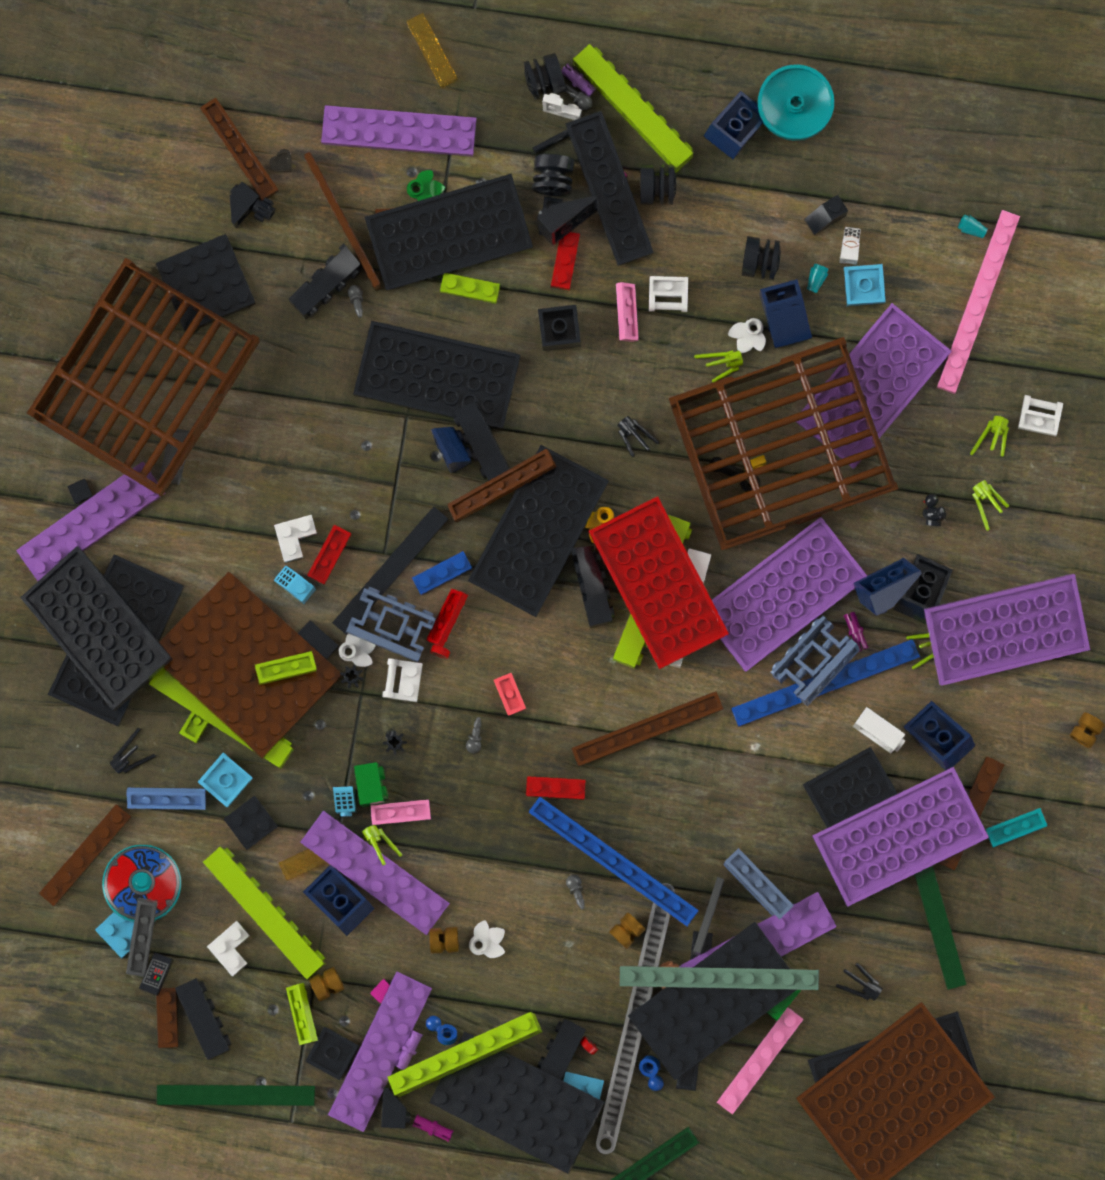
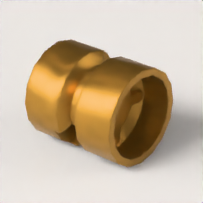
(1092, 725)
(627, 930)
(451, 940)
(326, 984)

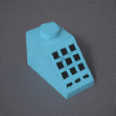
(295, 584)
(345, 800)

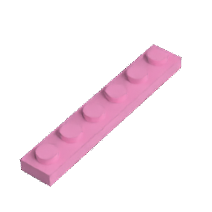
(759, 1060)

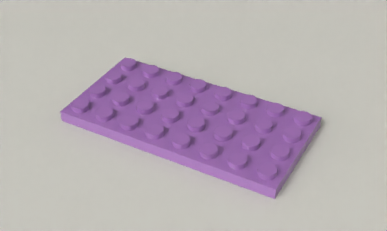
(891, 369)
(785, 593)
(1007, 629)
(900, 836)

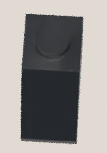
(241, 203)
(826, 215)
(393, 1111)

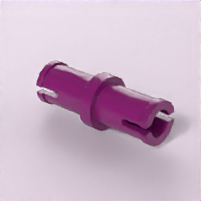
(855, 630)
(433, 1128)

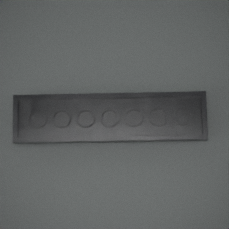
(610, 187)

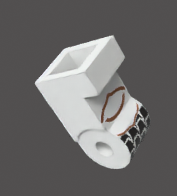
(850, 246)

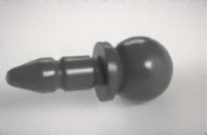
(583, 101)
(355, 294)
(473, 745)
(573, 882)

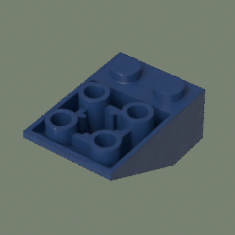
(785, 313)

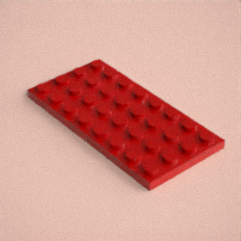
(658, 582)

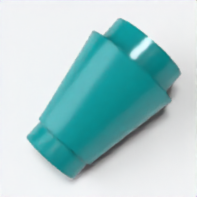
(971, 226)
(816, 277)

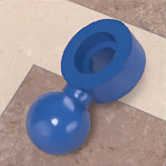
(433, 1023)
(655, 1082)

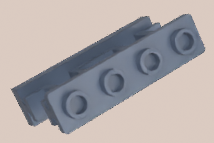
(385, 638)
(826, 669)
(757, 884)

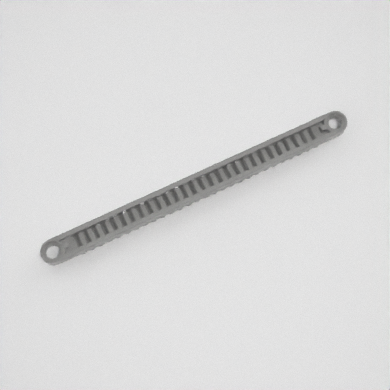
(630, 1035)

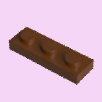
(167, 1018)

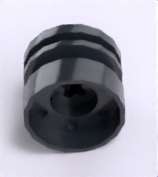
(544, 76)
(553, 175)
(657, 184)
(761, 258)

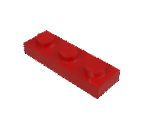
(565, 261)
(329, 554)
(447, 617)
(555, 788)

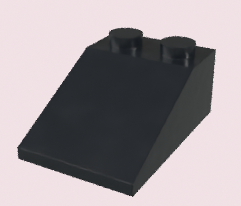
(564, 217)
(926, 590)

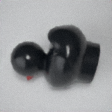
(931, 513)

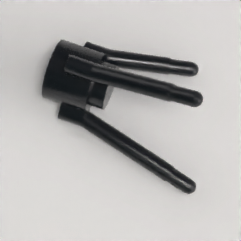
(629, 427)
(120, 761)
(871, 988)

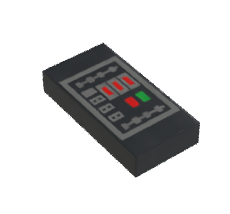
(156, 974)

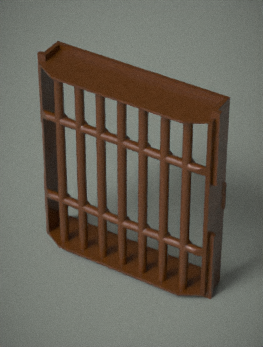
(66, 363)
(744, 455)

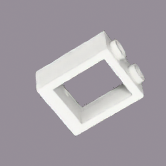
(879, 731)

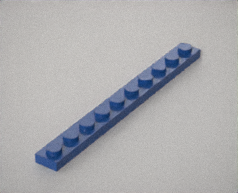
(849, 674)
(613, 861)

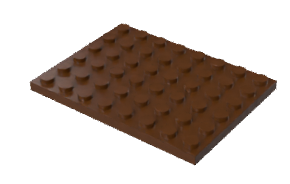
(217, 657)
(895, 1097)

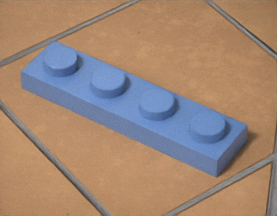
(166, 798)

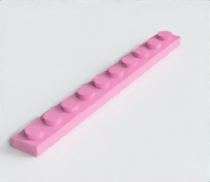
(978, 302)

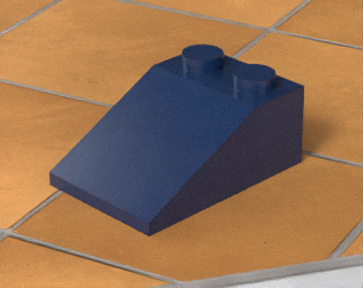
(735, 125)
(451, 448)
(886, 586)
(940, 736)
(338, 900)

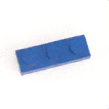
(442, 573)

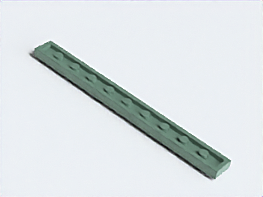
(719, 978)

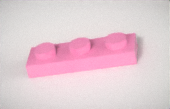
(627, 312)
(400, 812)

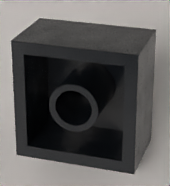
(559, 327)

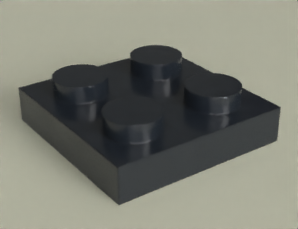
(250, 823)
(332, 1053)

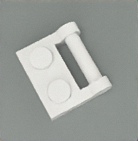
(668, 287)
(1038, 421)
(409, 680)

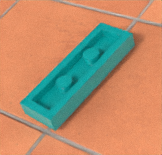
(1016, 827)

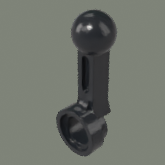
(732, 471)

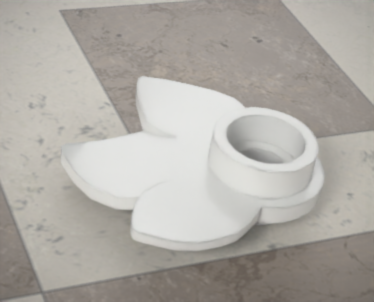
(746, 338)
(360, 651)
(490, 939)

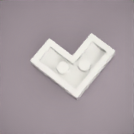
(554, 104)
(290, 532)
(225, 948)

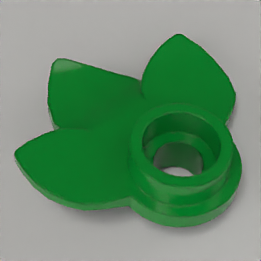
(427, 186)

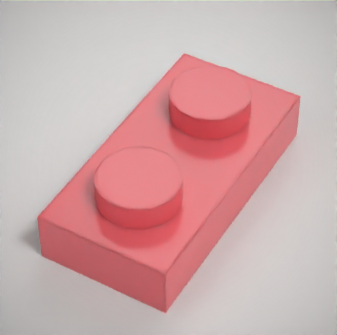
(509, 694)

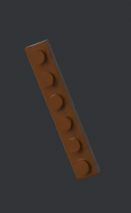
(239, 149)
(501, 485)
(979, 796)
(85, 855)

